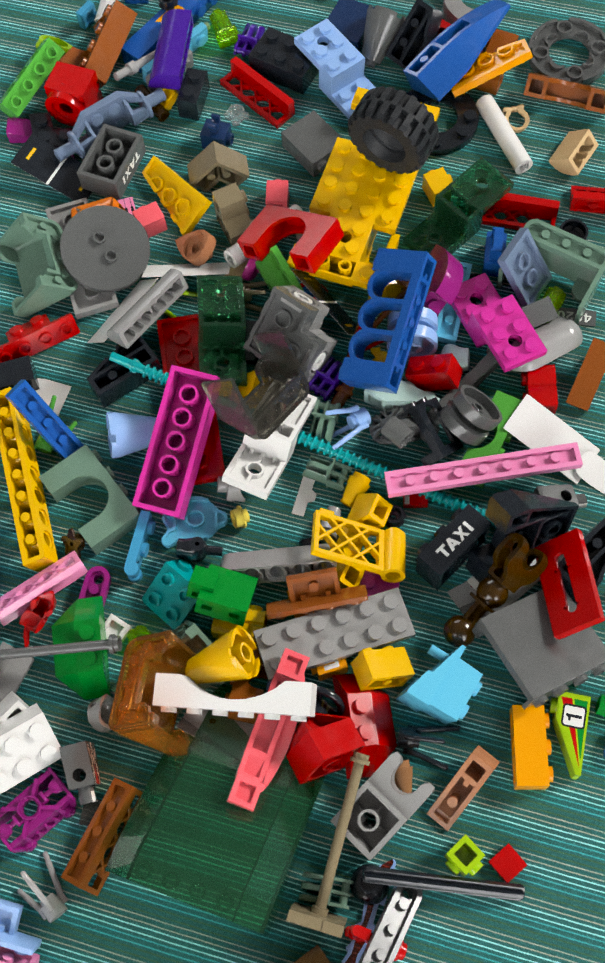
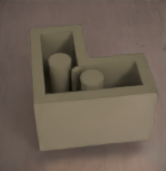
(215, 165)
(231, 211)

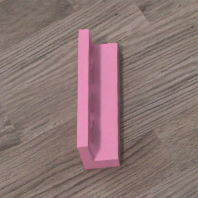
(51, 578)

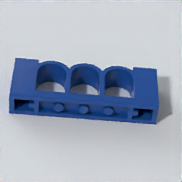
(388, 266)

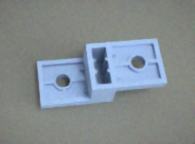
(338, 63)

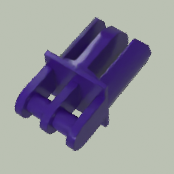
(248, 39)
(327, 378)

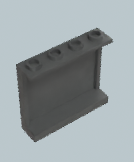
(532, 653)

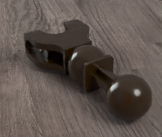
(508, 573)

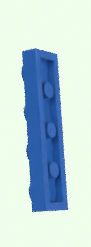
(43, 419)

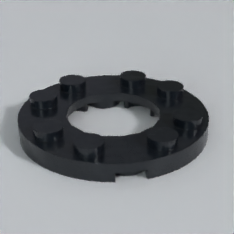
(466, 123)

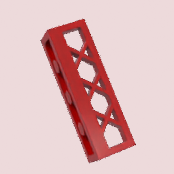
(262, 90)
(587, 199)
(520, 205)

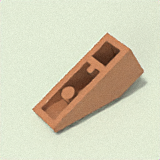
(463, 787)

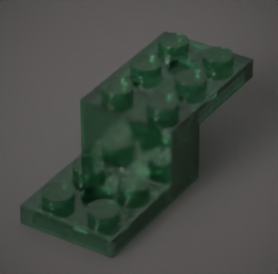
(460, 208)
(221, 327)

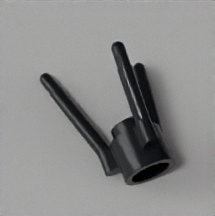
(410, 738)

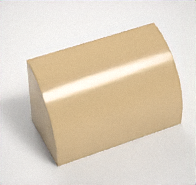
(574, 152)

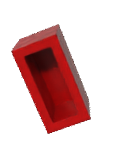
(434, 372)

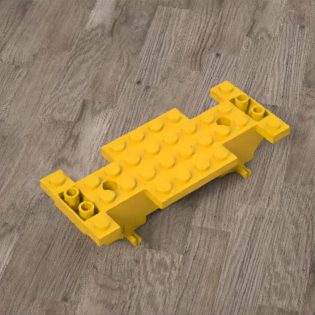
(363, 201)

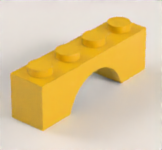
(368, 510)

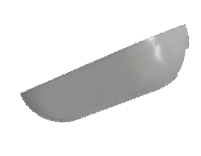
(558, 337)

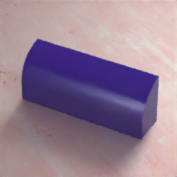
(172, 49)

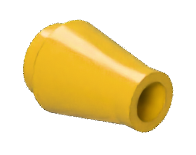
(355, 485)

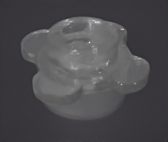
(236, 114)

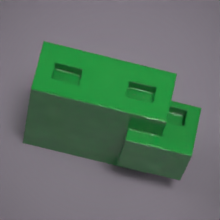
(222, 593)

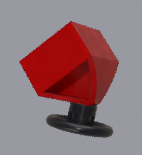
(323, 742)

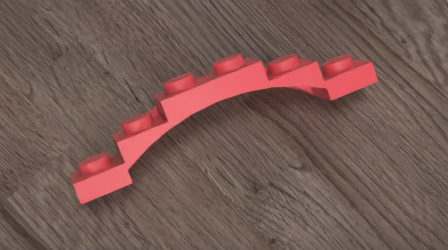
(267, 740)

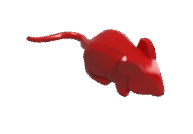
(37, 614)

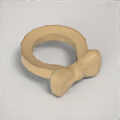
(520, 109)

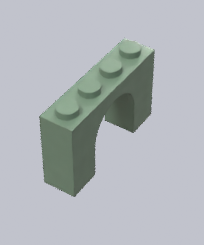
(84, 469)

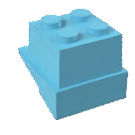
(445, 688)

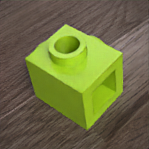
(464, 857)

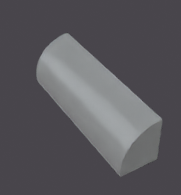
(148, 309)

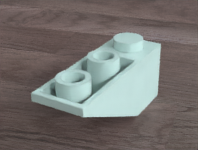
(406, 394)

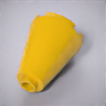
(225, 659)

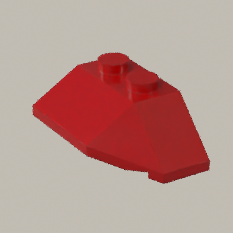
(372, 718)

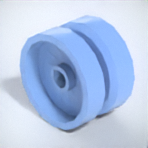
(425, 338)

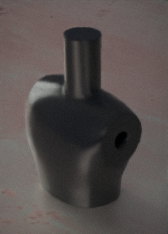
(196, 549)

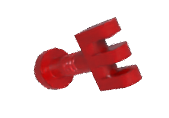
(363, 934)

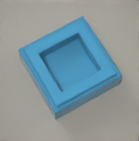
(86, 15)

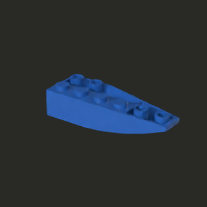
(454, 50)

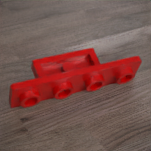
(37, 336)

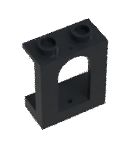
(418, 411)

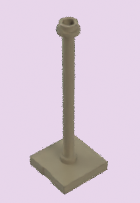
(317, 916)

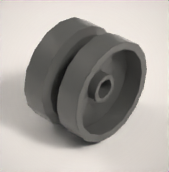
(471, 415)

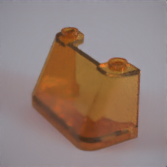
(132, 706)

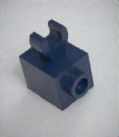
(216, 131)

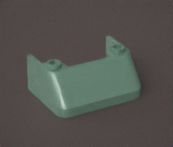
(570, 258)

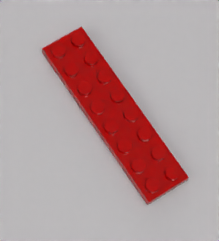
(180, 348)

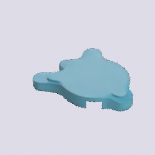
(201, 520)

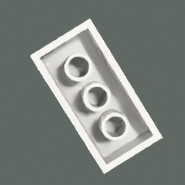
(26, 746)

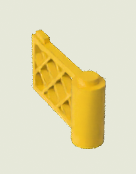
(389, 545)

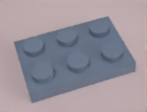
(524, 267)

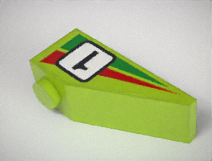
(570, 725)

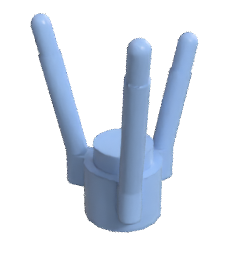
(358, 420)

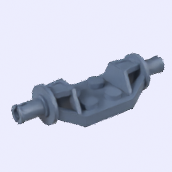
(111, 111)

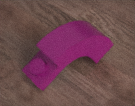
(445, 280)

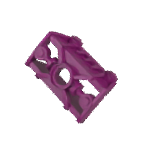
(43, 820)

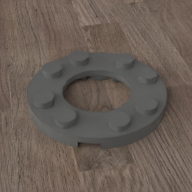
(574, 28)

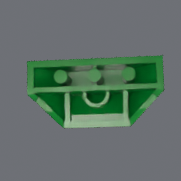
(83, 671)

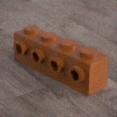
(109, 40)

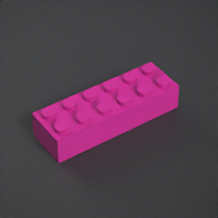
(176, 444)

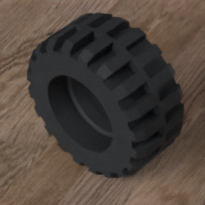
(393, 130)

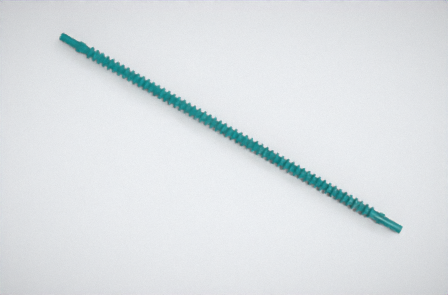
(152, 373)

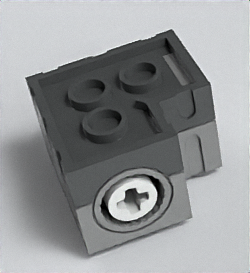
(301, 320)

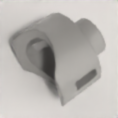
(232, 492)
(99, 713)

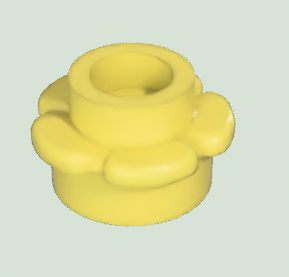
(239, 517)

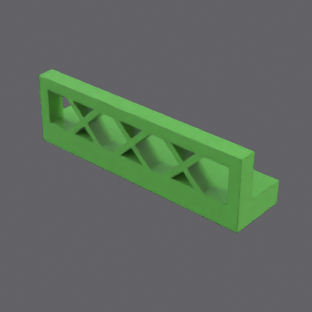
(276, 270)

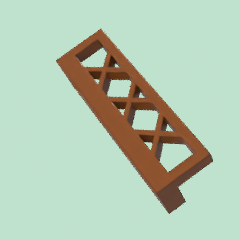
(99, 836)

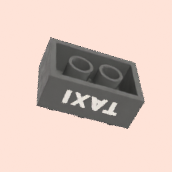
(111, 161)

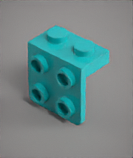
(168, 593)

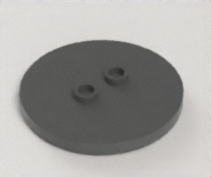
(104, 248)

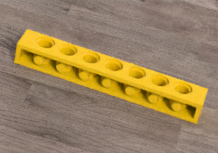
(25, 488)

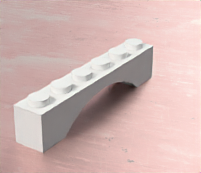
(287, 699)

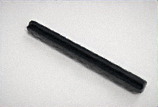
(443, 883)

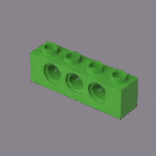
(30, 78)

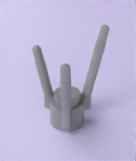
(51, 906)

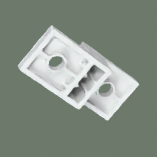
(267, 455)

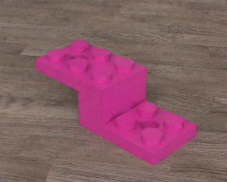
(497, 322)

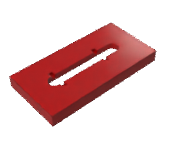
(589, 607)

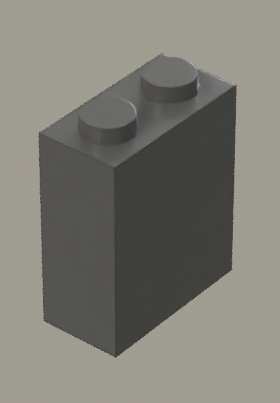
(310, 142)

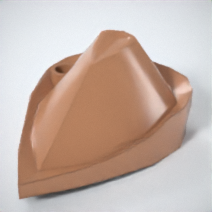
(196, 246)

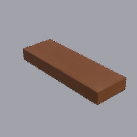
(588, 376)

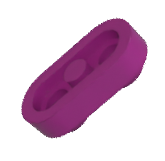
(91, 589)

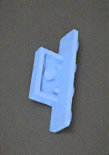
(9, 936)

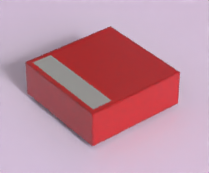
(414, 501)

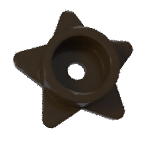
(72, 542)

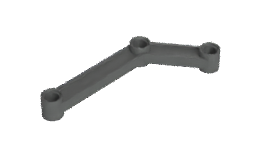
(406, 430)

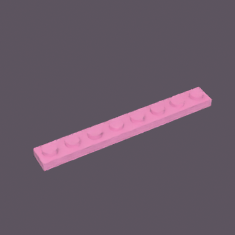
(483, 470)

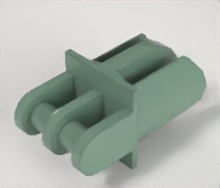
(322, 424)
(324, 470)
(344, 893)

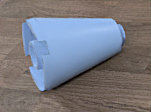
(128, 433)

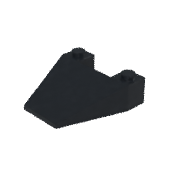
(524, 513)

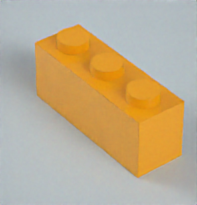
(530, 748)

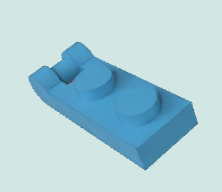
(139, 546)

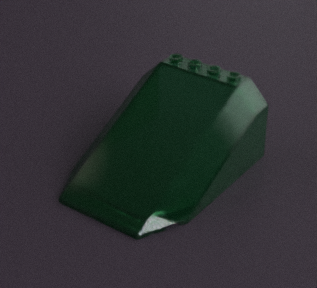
(206, 849)

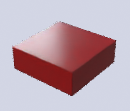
(507, 863)

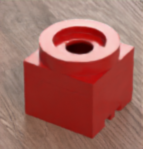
(70, 91)

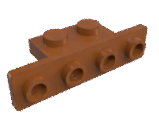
(315, 592)

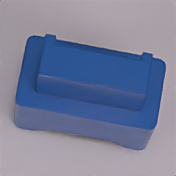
(494, 247)

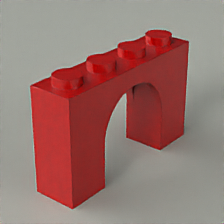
(276, 222)

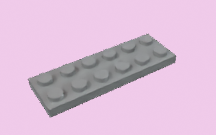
(84, 301)
(337, 632)

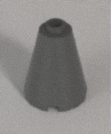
(379, 33)

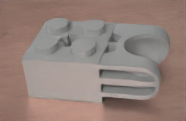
(387, 803)

